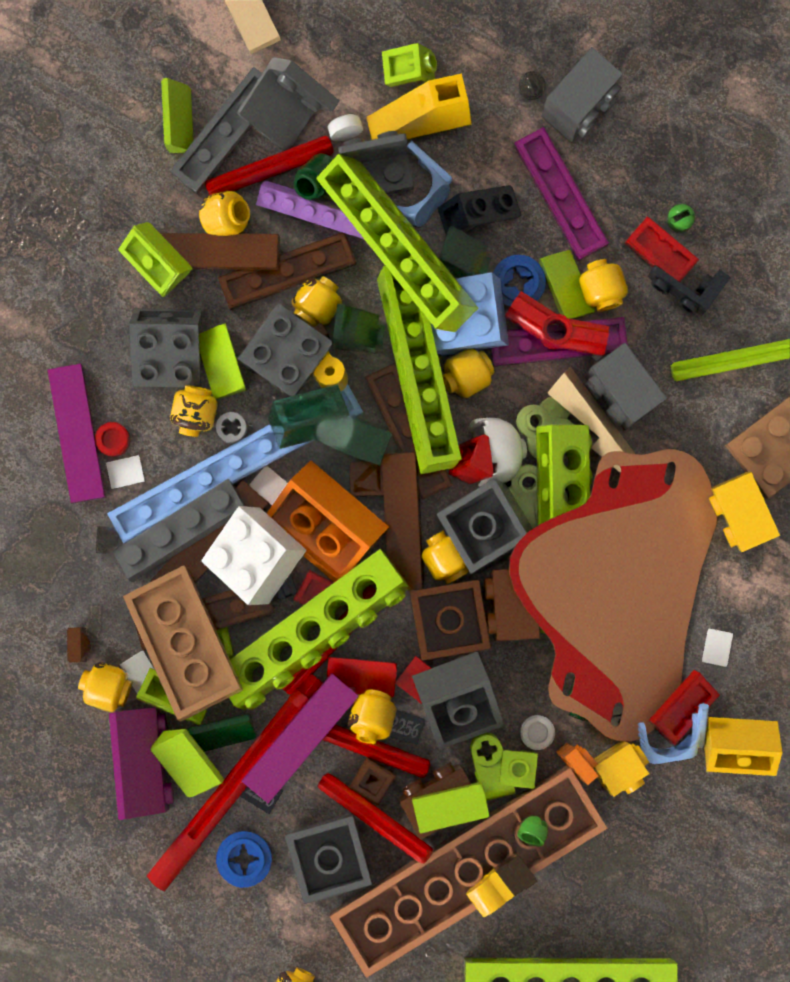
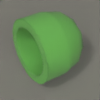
(685, 223)
(533, 831)

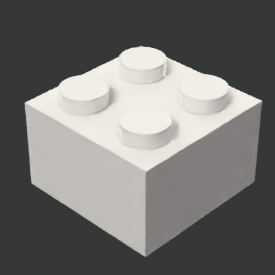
(253, 555)

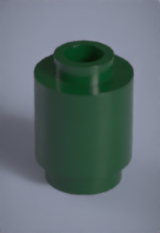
(305, 178)

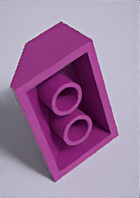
(137, 772)

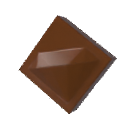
(366, 479)
(77, 645)
(372, 781)

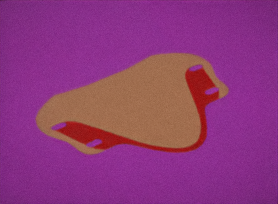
(620, 586)

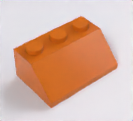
(326, 521)

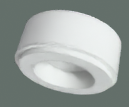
(345, 127)
(537, 732)

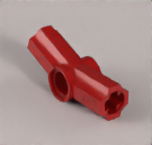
(578, 337)

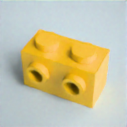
(744, 512)
(740, 744)
(621, 768)

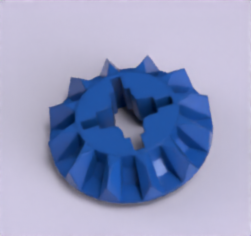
(525, 268)
(233, 871)

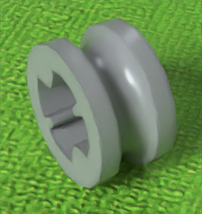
(232, 417)

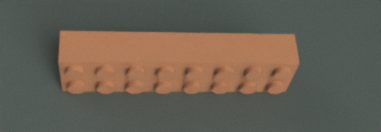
(432, 896)

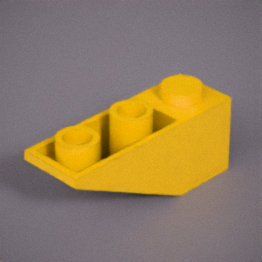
(425, 110)

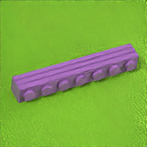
(314, 210)

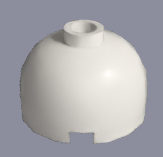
(505, 446)

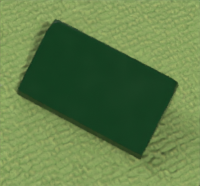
(224, 732)

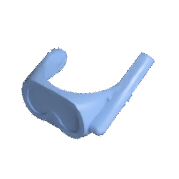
(440, 189)
(684, 750)

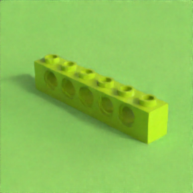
(397, 243)
(419, 378)
(552, 474)
(318, 611)
(558, 969)

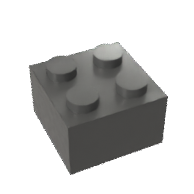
(582, 94)
(624, 387)
(485, 525)
(458, 700)
(328, 858)

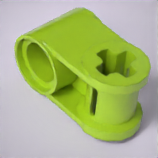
(489, 768)

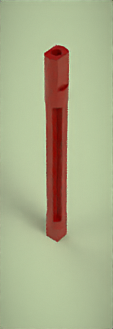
(227, 792)

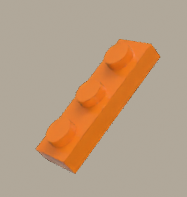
(579, 761)

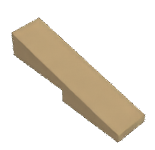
(253, 23)
(576, 398)

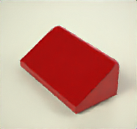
(475, 461)
(364, 674)

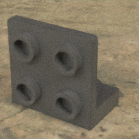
(284, 102)
(384, 160)
(165, 347)
(285, 351)

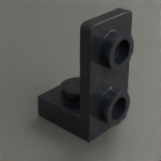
(479, 208)
(689, 301)

